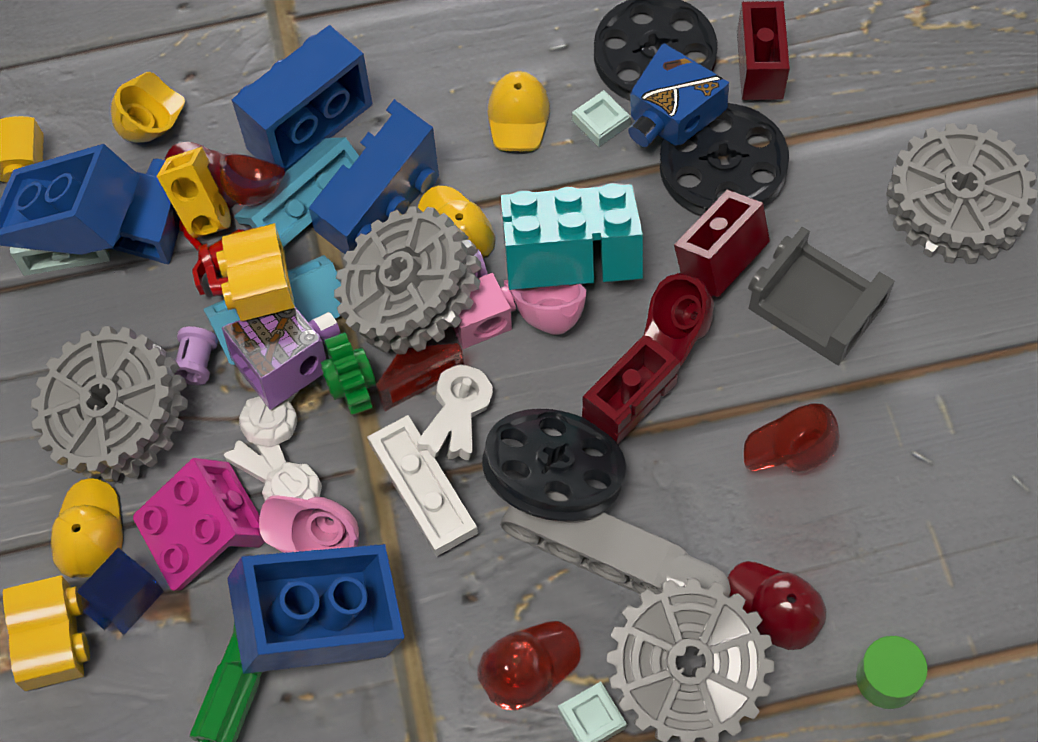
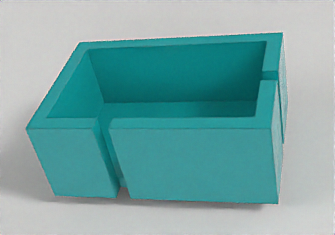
(554, 233)

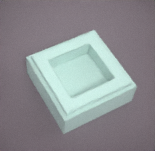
(601, 118)
(592, 715)

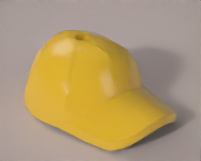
(145, 108)
(518, 115)
(457, 206)
(96, 510)

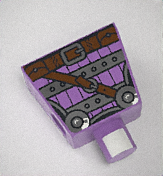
(279, 351)

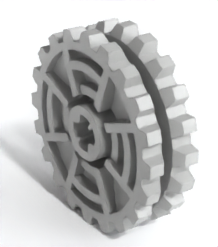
(961, 193)
(407, 280)
(109, 404)
(717, 691)

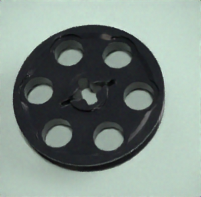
(640, 37)
(742, 160)
(564, 476)

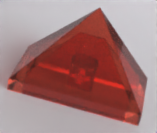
(416, 372)

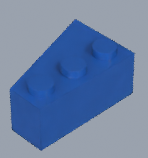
(383, 179)

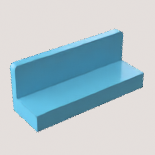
(300, 188)
(312, 294)

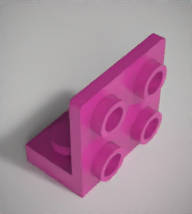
(197, 519)

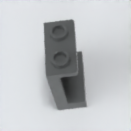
(817, 297)

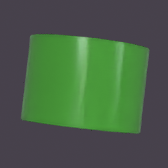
(891, 672)

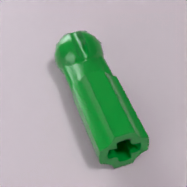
(226, 699)

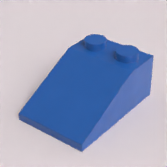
(68, 202)

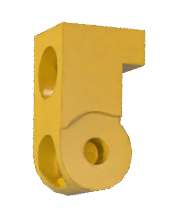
(194, 193)

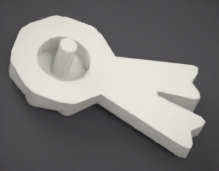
(463, 395)
(267, 425)
(271, 468)

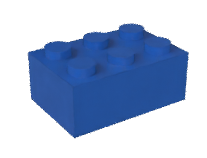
(303, 99)
(314, 607)

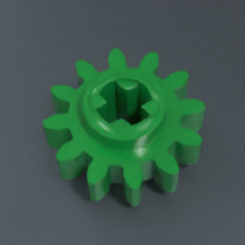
(348, 373)

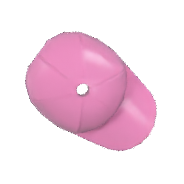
(551, 307)
(304, 524)

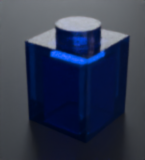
(119, 593)

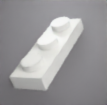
(422, 486)

